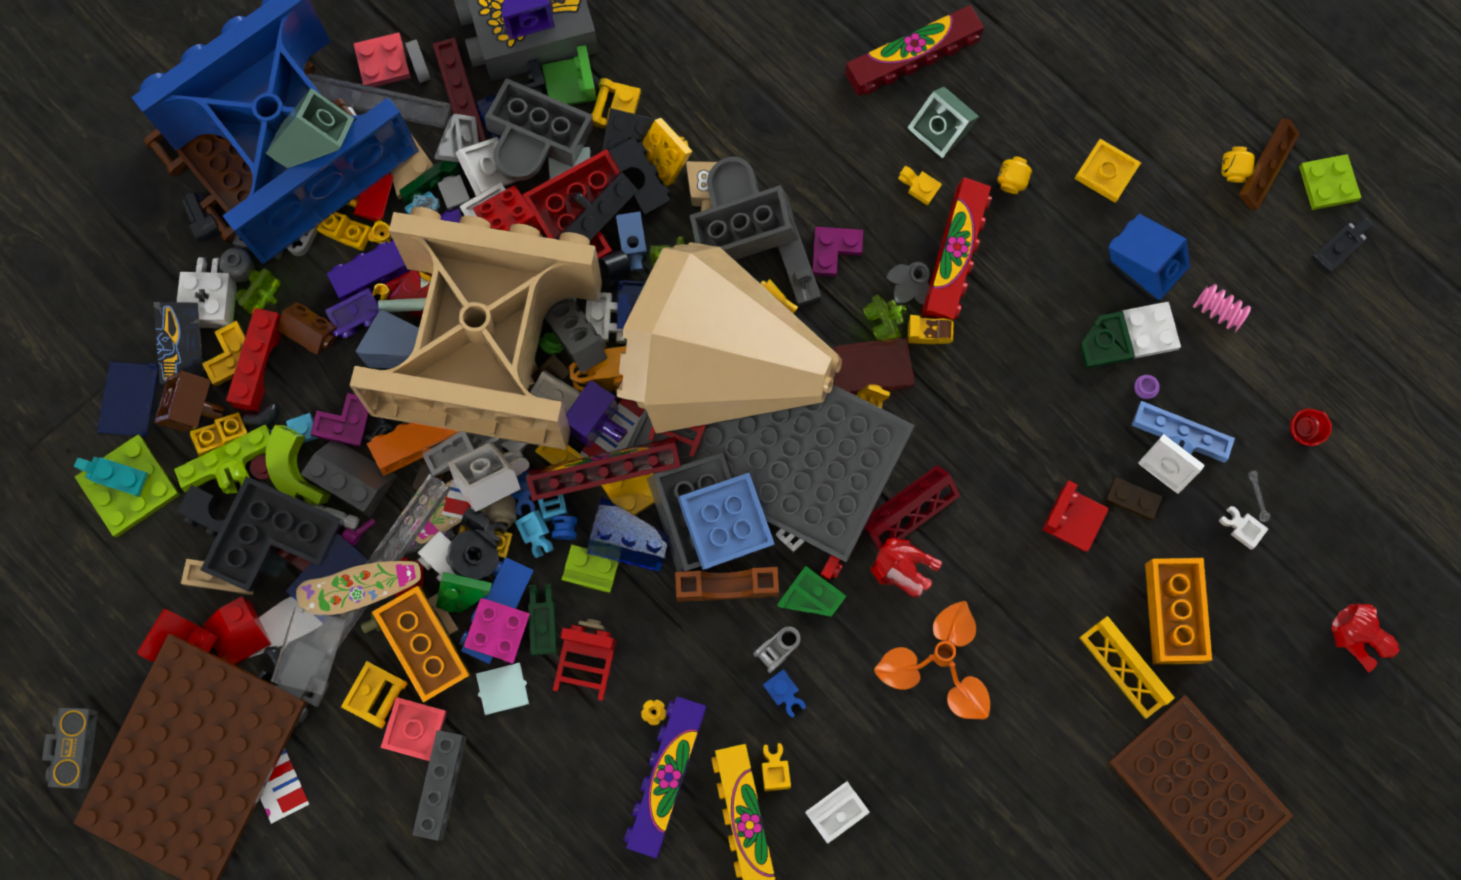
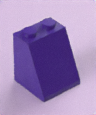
(526, 17)

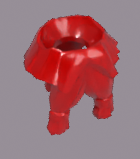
(897, 567)
(1360, 625)

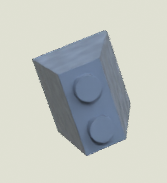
(387, 341)

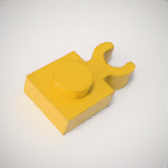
(775, 772)

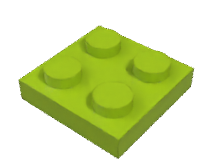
(1330, 182)

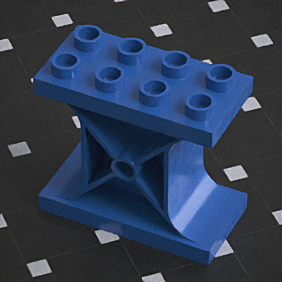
(244, 92)

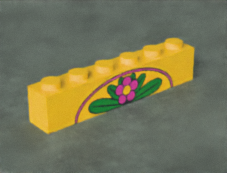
(743, 814)

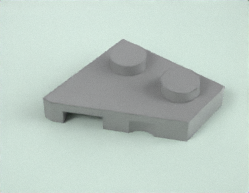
(458, 134)

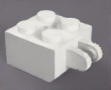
(214, 286)
(487, 474)

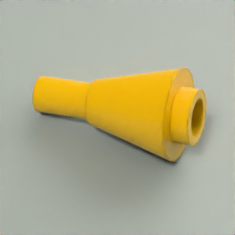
(772, 288)

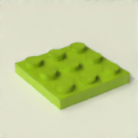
(122, 510)

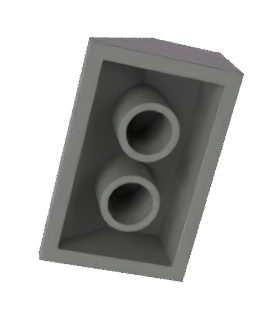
(348, 476)

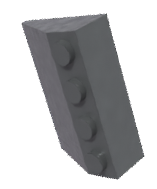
(674, 483)

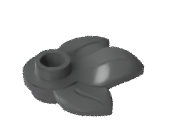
(907, 285)

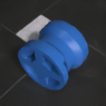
(564, 528)

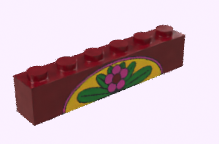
(914, 51)
(603, 468)

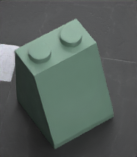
(310, 131)

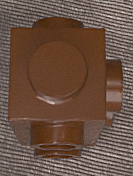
(307, 328)

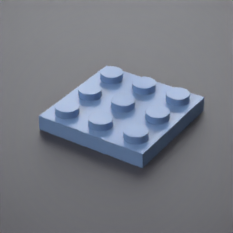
(725, 520)

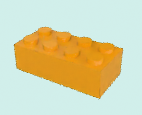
(1178, 611)
(421, 643)

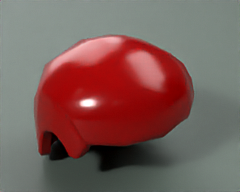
(1310, 427)

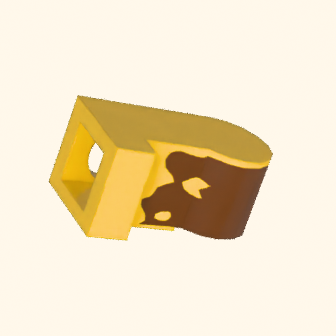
(930, 330)

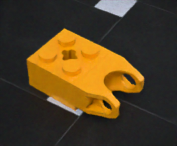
(604, 373)

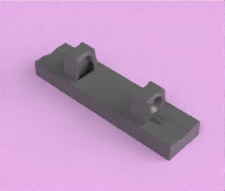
(799, 272)

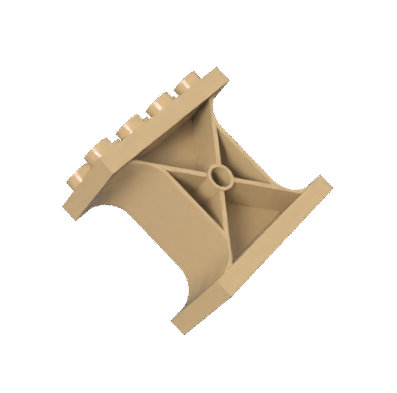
(480, 327)

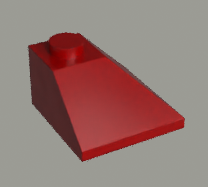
(238, 631)

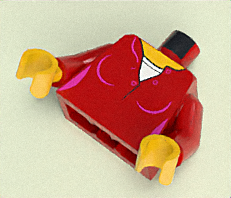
(406, 286)

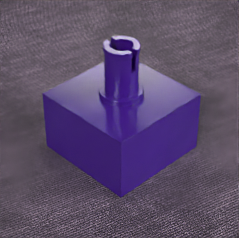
(593, 414)

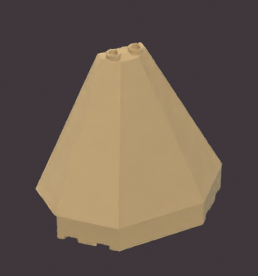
(717, 345)

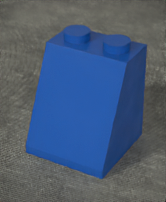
(1150, 255)

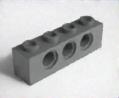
(576, 334)
(439, 785)

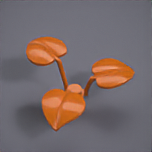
(953, 627)

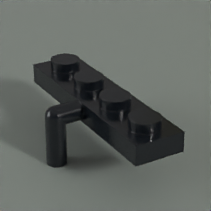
(601, 208)

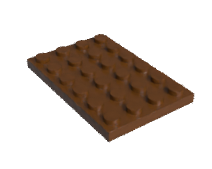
(1200, 789)

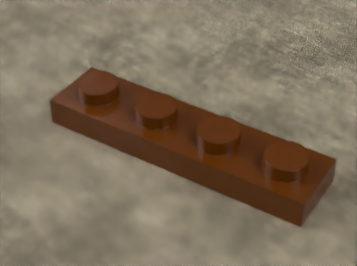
(1269, 164)

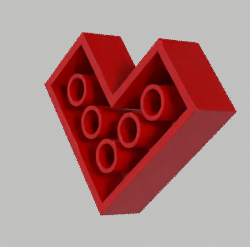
(551, 203)

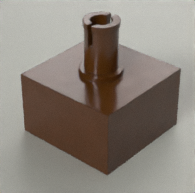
(185, 402)

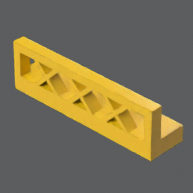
(1133, 660)

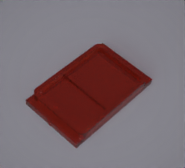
(874, 363)

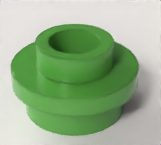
(550, 344)

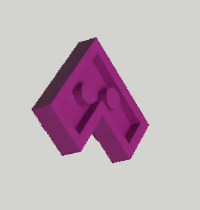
(830, 243)
(345, 428)

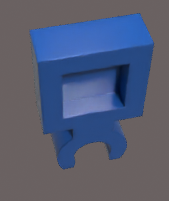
(523, 494)
(782, 690)

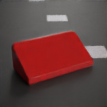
(373, 201)

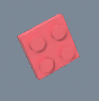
(382, 60)
(413, 728)

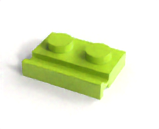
(589, 570)

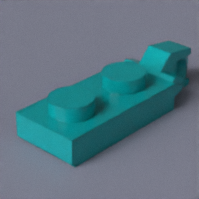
(113, 475)

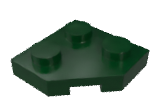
(1107, 341)

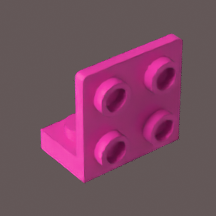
(496, 630)

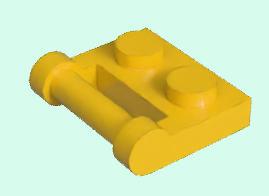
(625, 99)
(366, 691)

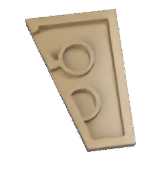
(410, 169)

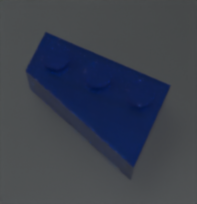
(626, 538)

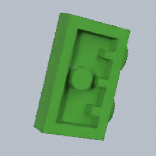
(570, 79)

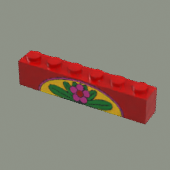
(956, 250)

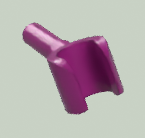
(353, 537)

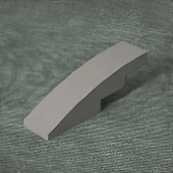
(455, 447)

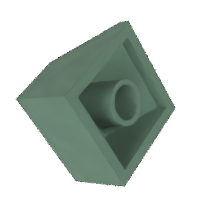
(943, 121)

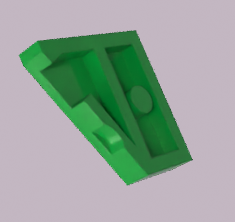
(460, 592)
(812, 595)

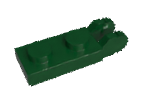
(429, 180)
(542, 622)

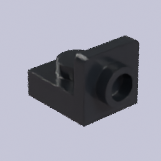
(536, 78)

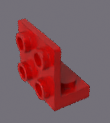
(507, 209)
(1075, 518)
(174, 624)

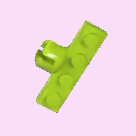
(225, 462)

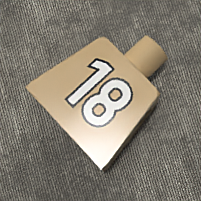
(697, 179)

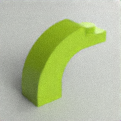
(283, 469)

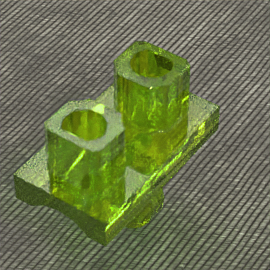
(260, 291)
(879, 309)

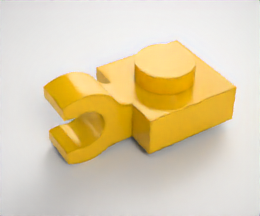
(922, 186)

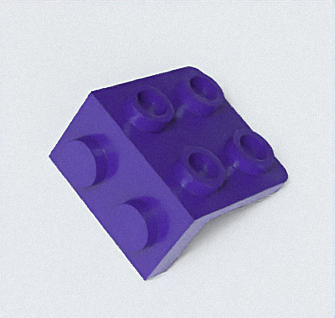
(353, 313)

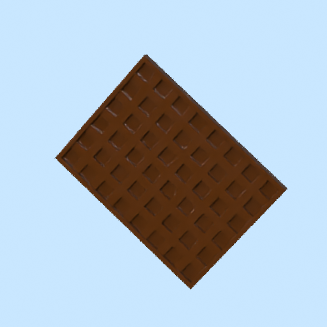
(190, 762)

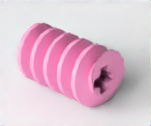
(1222, 307)

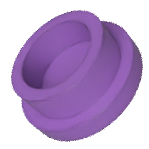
(1146, 386)

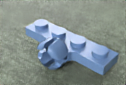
(1183, 432)

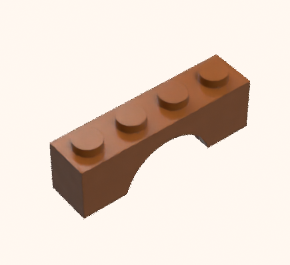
(732, 585)

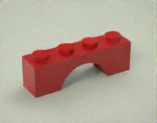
(248, 380)

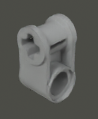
(777, 649)

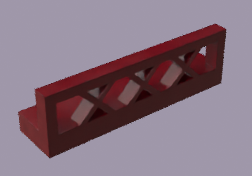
(909, 503)

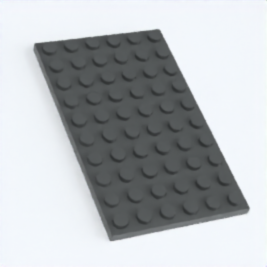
(810, 464)

